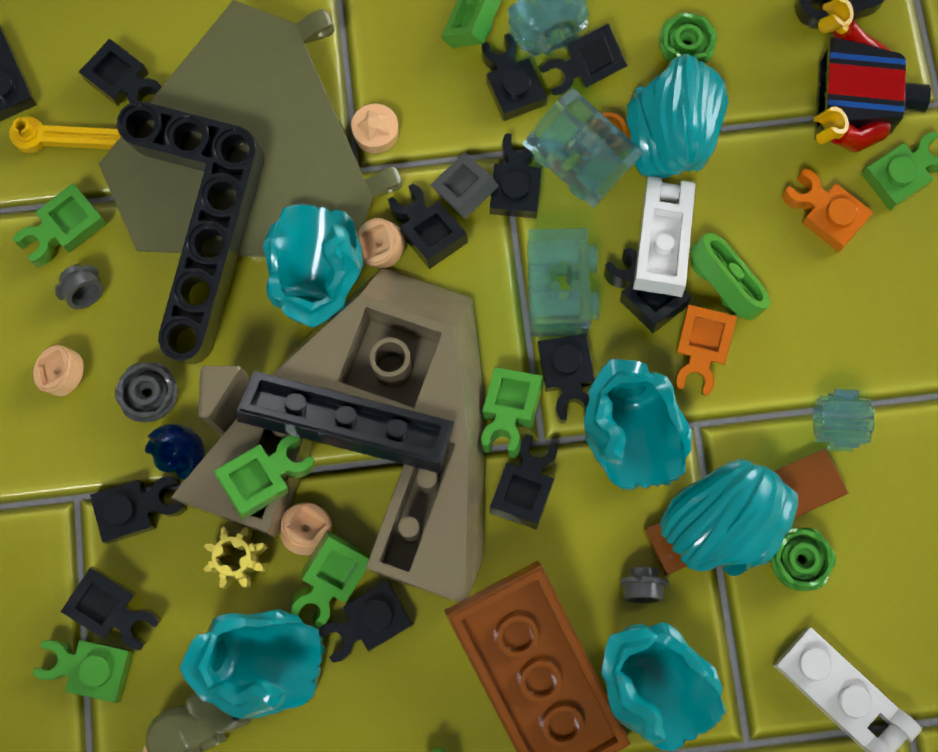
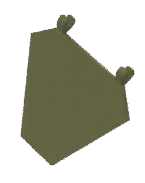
(261, 78)

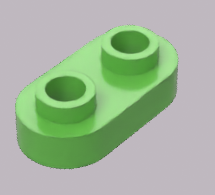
(731, 278)

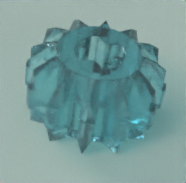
(546, 24)

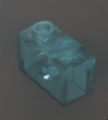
(582, 147)
(561, 254)

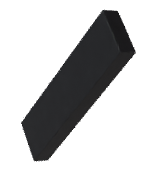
(345, 421)

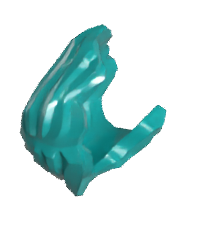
(677, 118)
(311, 262)
(636, 426)
(730, 518)
(255, 663)
(661, 685)

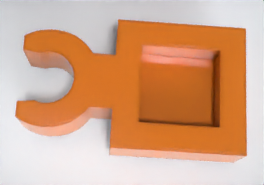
(831, 215)
(705, 340)

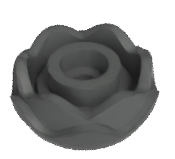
(131, 389)

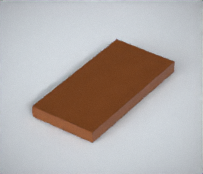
(535, 667)

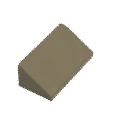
(221, 394)

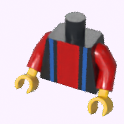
(860, 85)

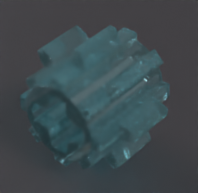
(843, 420)

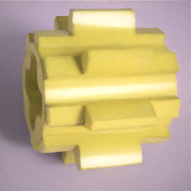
(222, 552)

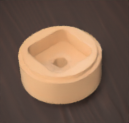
(375, 128)
(381, 243)
(58, 370)
(304, 527)

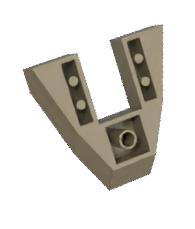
(408, 350)

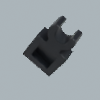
(590, 59)
(118, 75)
(512, 83)
(517, 183)
(428, 230)
(648, 307)
(566, 368)
(524, 489)
(129, 508)
(103, 604)
(373, 619)

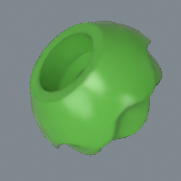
(691, 28)
(818, 564)

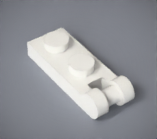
(664, 237)
(844, 693)

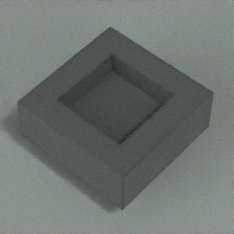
(464, 185)

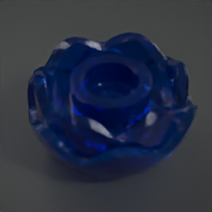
(175, 449)

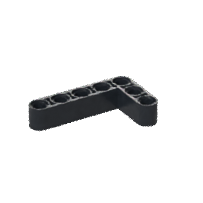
(219, 175)

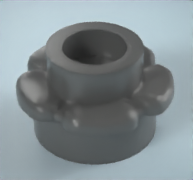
(79, 286)
(643, 585)

